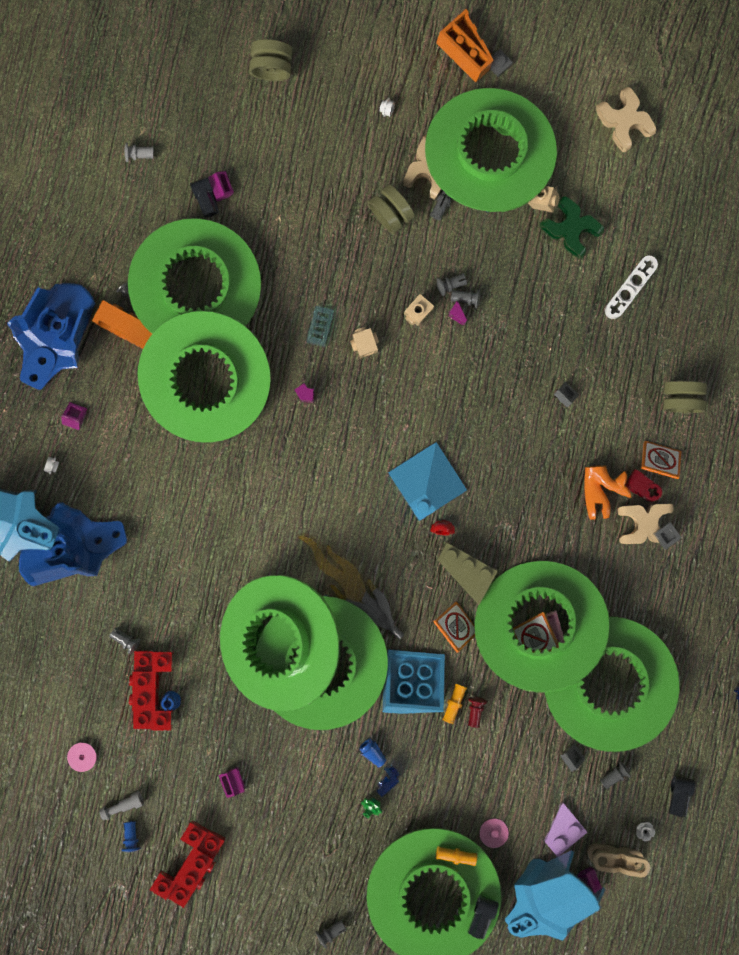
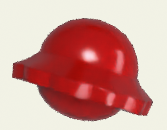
(443, 528)

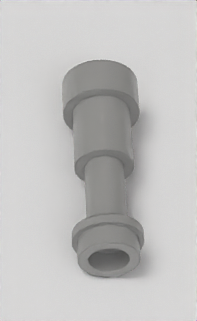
(134, 801)

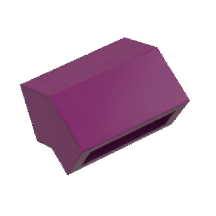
(221, 185)
(305, 394)
(232, 782)
(590, 879)

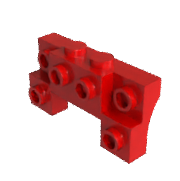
(146, 690)
(190, 876)

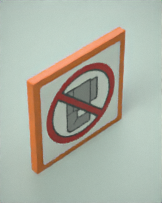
(661, 460)
(456, 626)
(536, 634)

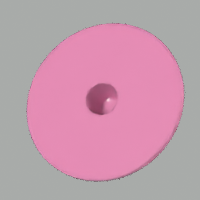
(81, 757)
(494, 833)

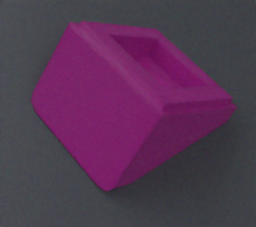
(457, 314)
(73, 416)

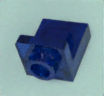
(387, 784)

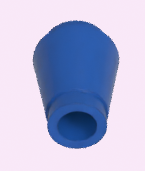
(372, 752)

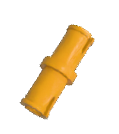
(454, 703)
(456, 856)

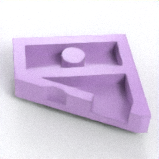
(564, 831)

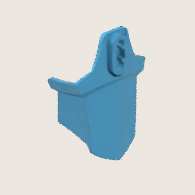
(16, 513)
(551, 899)

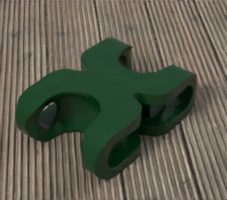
(572, 227)

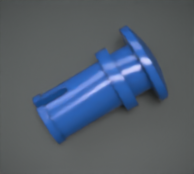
(171, 700)
(130, 837)

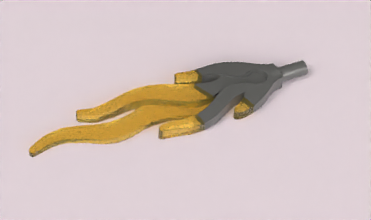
(354, 588)

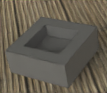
(500, 63)
(566, 394)
(667, 535)
(573, 757)

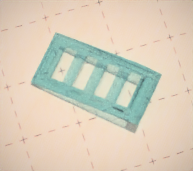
(317, 341)

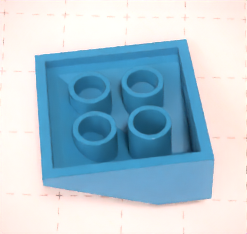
(427, 481)
(414, 682)

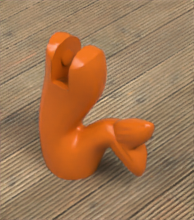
(594, 494)

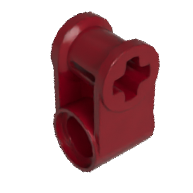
(640, 484)

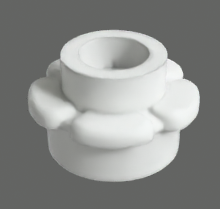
(387, 107)
(51, 465)
(645, 826)

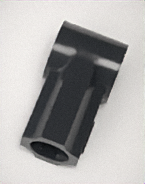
(204, 194)
(681, 790)
(484, 912)

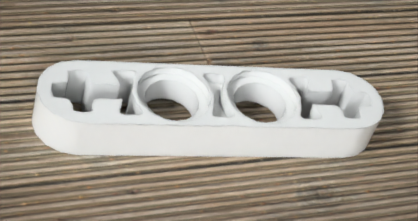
(631, 287)

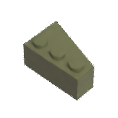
(467, 571)

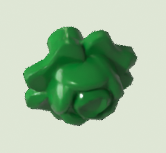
(371, 807)

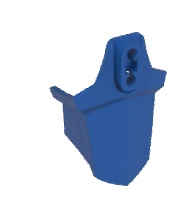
(52, 330)
(74, 547)

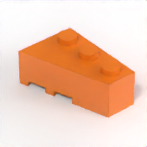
(465, 47)
(121, 324)

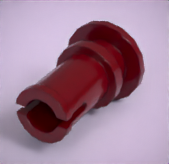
(476, 711)

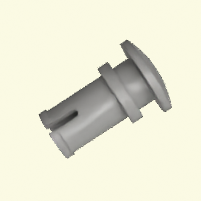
(137, 152)

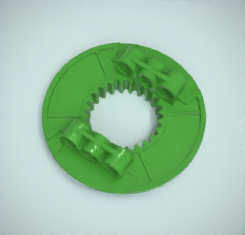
(511, 117)
(183, 241)
(221, 335)
(317, 641)
(562, 665)
(356, 693)
(646, 718)
(391, 877)

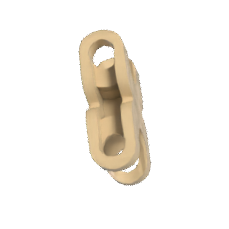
(625, 119)
(420, 170)
(645, 522)
(618, 860)

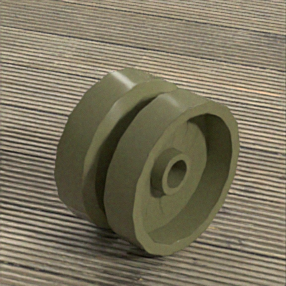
(270, 60)
(391, 209)
(684, 397)

